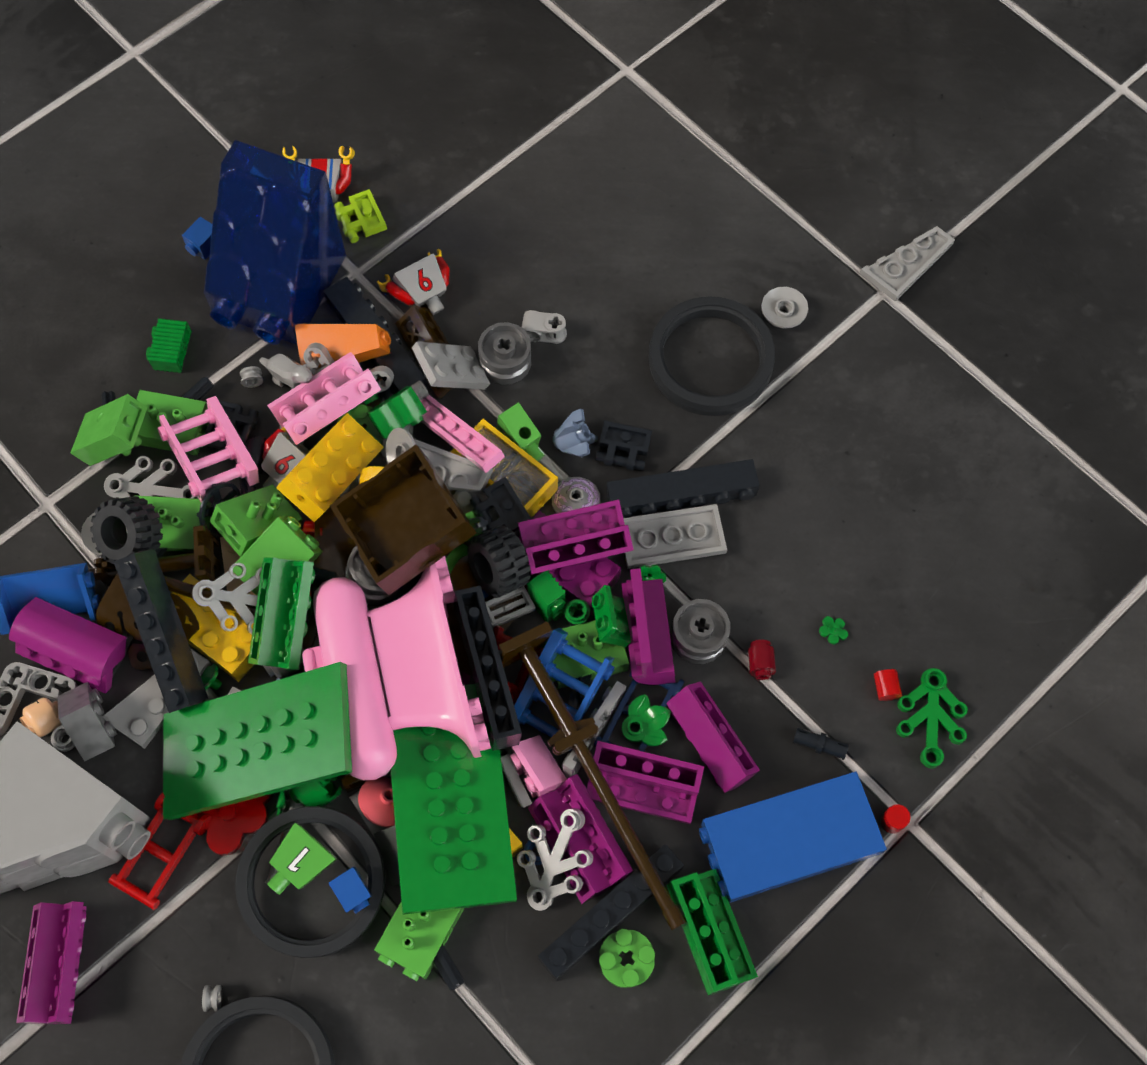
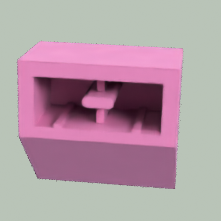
(537, 766)

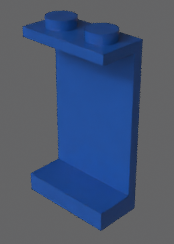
(64, 586)

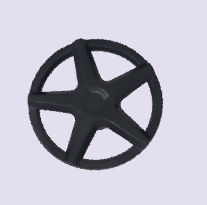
(203, 512)

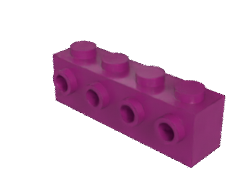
(712, 737)

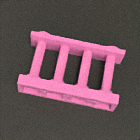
(324, 398)
(224, 432)

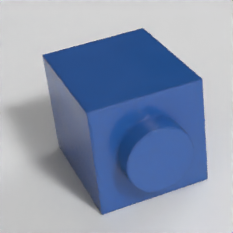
(198, 238)
(351, 890)

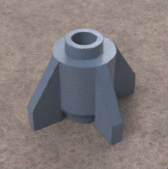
(574, 435)

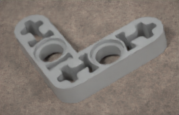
(313, 363)
(27, 683)

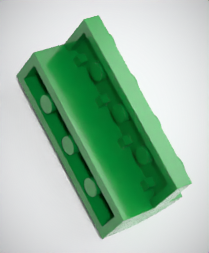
(281, 613)
(712, 932)

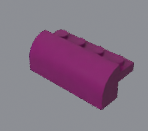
(575, 536)
(649, 630)
(67, 643)
(648, 782)
(608, 863)
(52, 963)

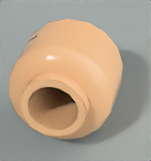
(41, 717)

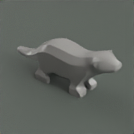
(286, 370)

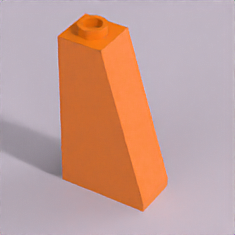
(362, 340)

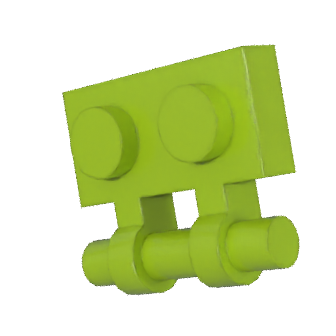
(367, 213)

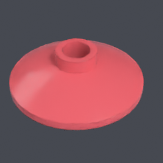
(375, 804)

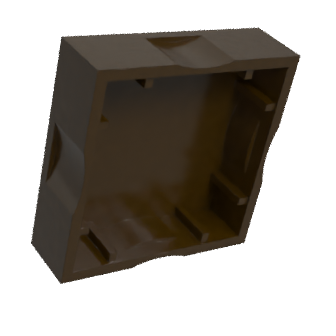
(402, 520)

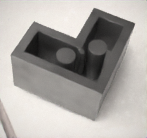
(83, 720)

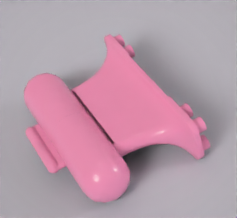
(397, 667)

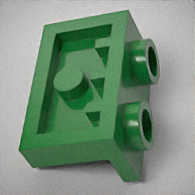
(611, 618)

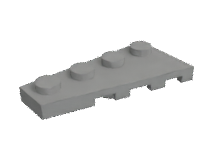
(455, 470)
(143, 710)

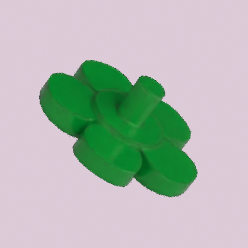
(833, 629)

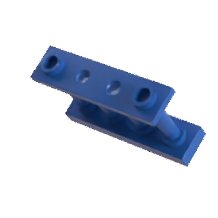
(557, 645)

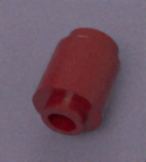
(761, 659)

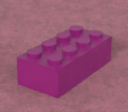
(585, 578)

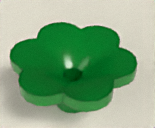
(652, 573)
(209, 677)

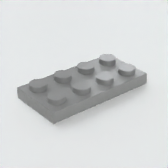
(675, 536)

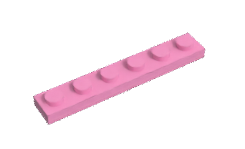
(460, 435)

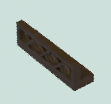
(429, 331)

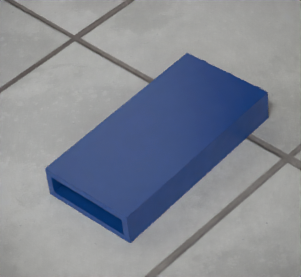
(791, 837)

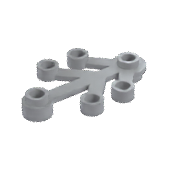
(147, 486)
(237, 597)
(552, 862)

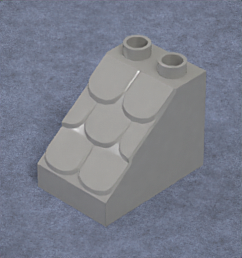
(58, 816)

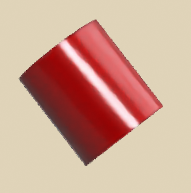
(887, 685)
(895, 819)

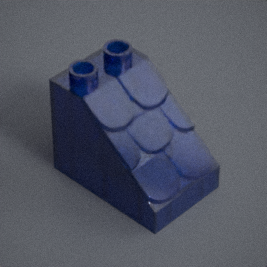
(271, 243)

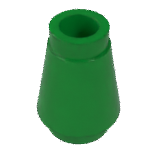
(574, 608)

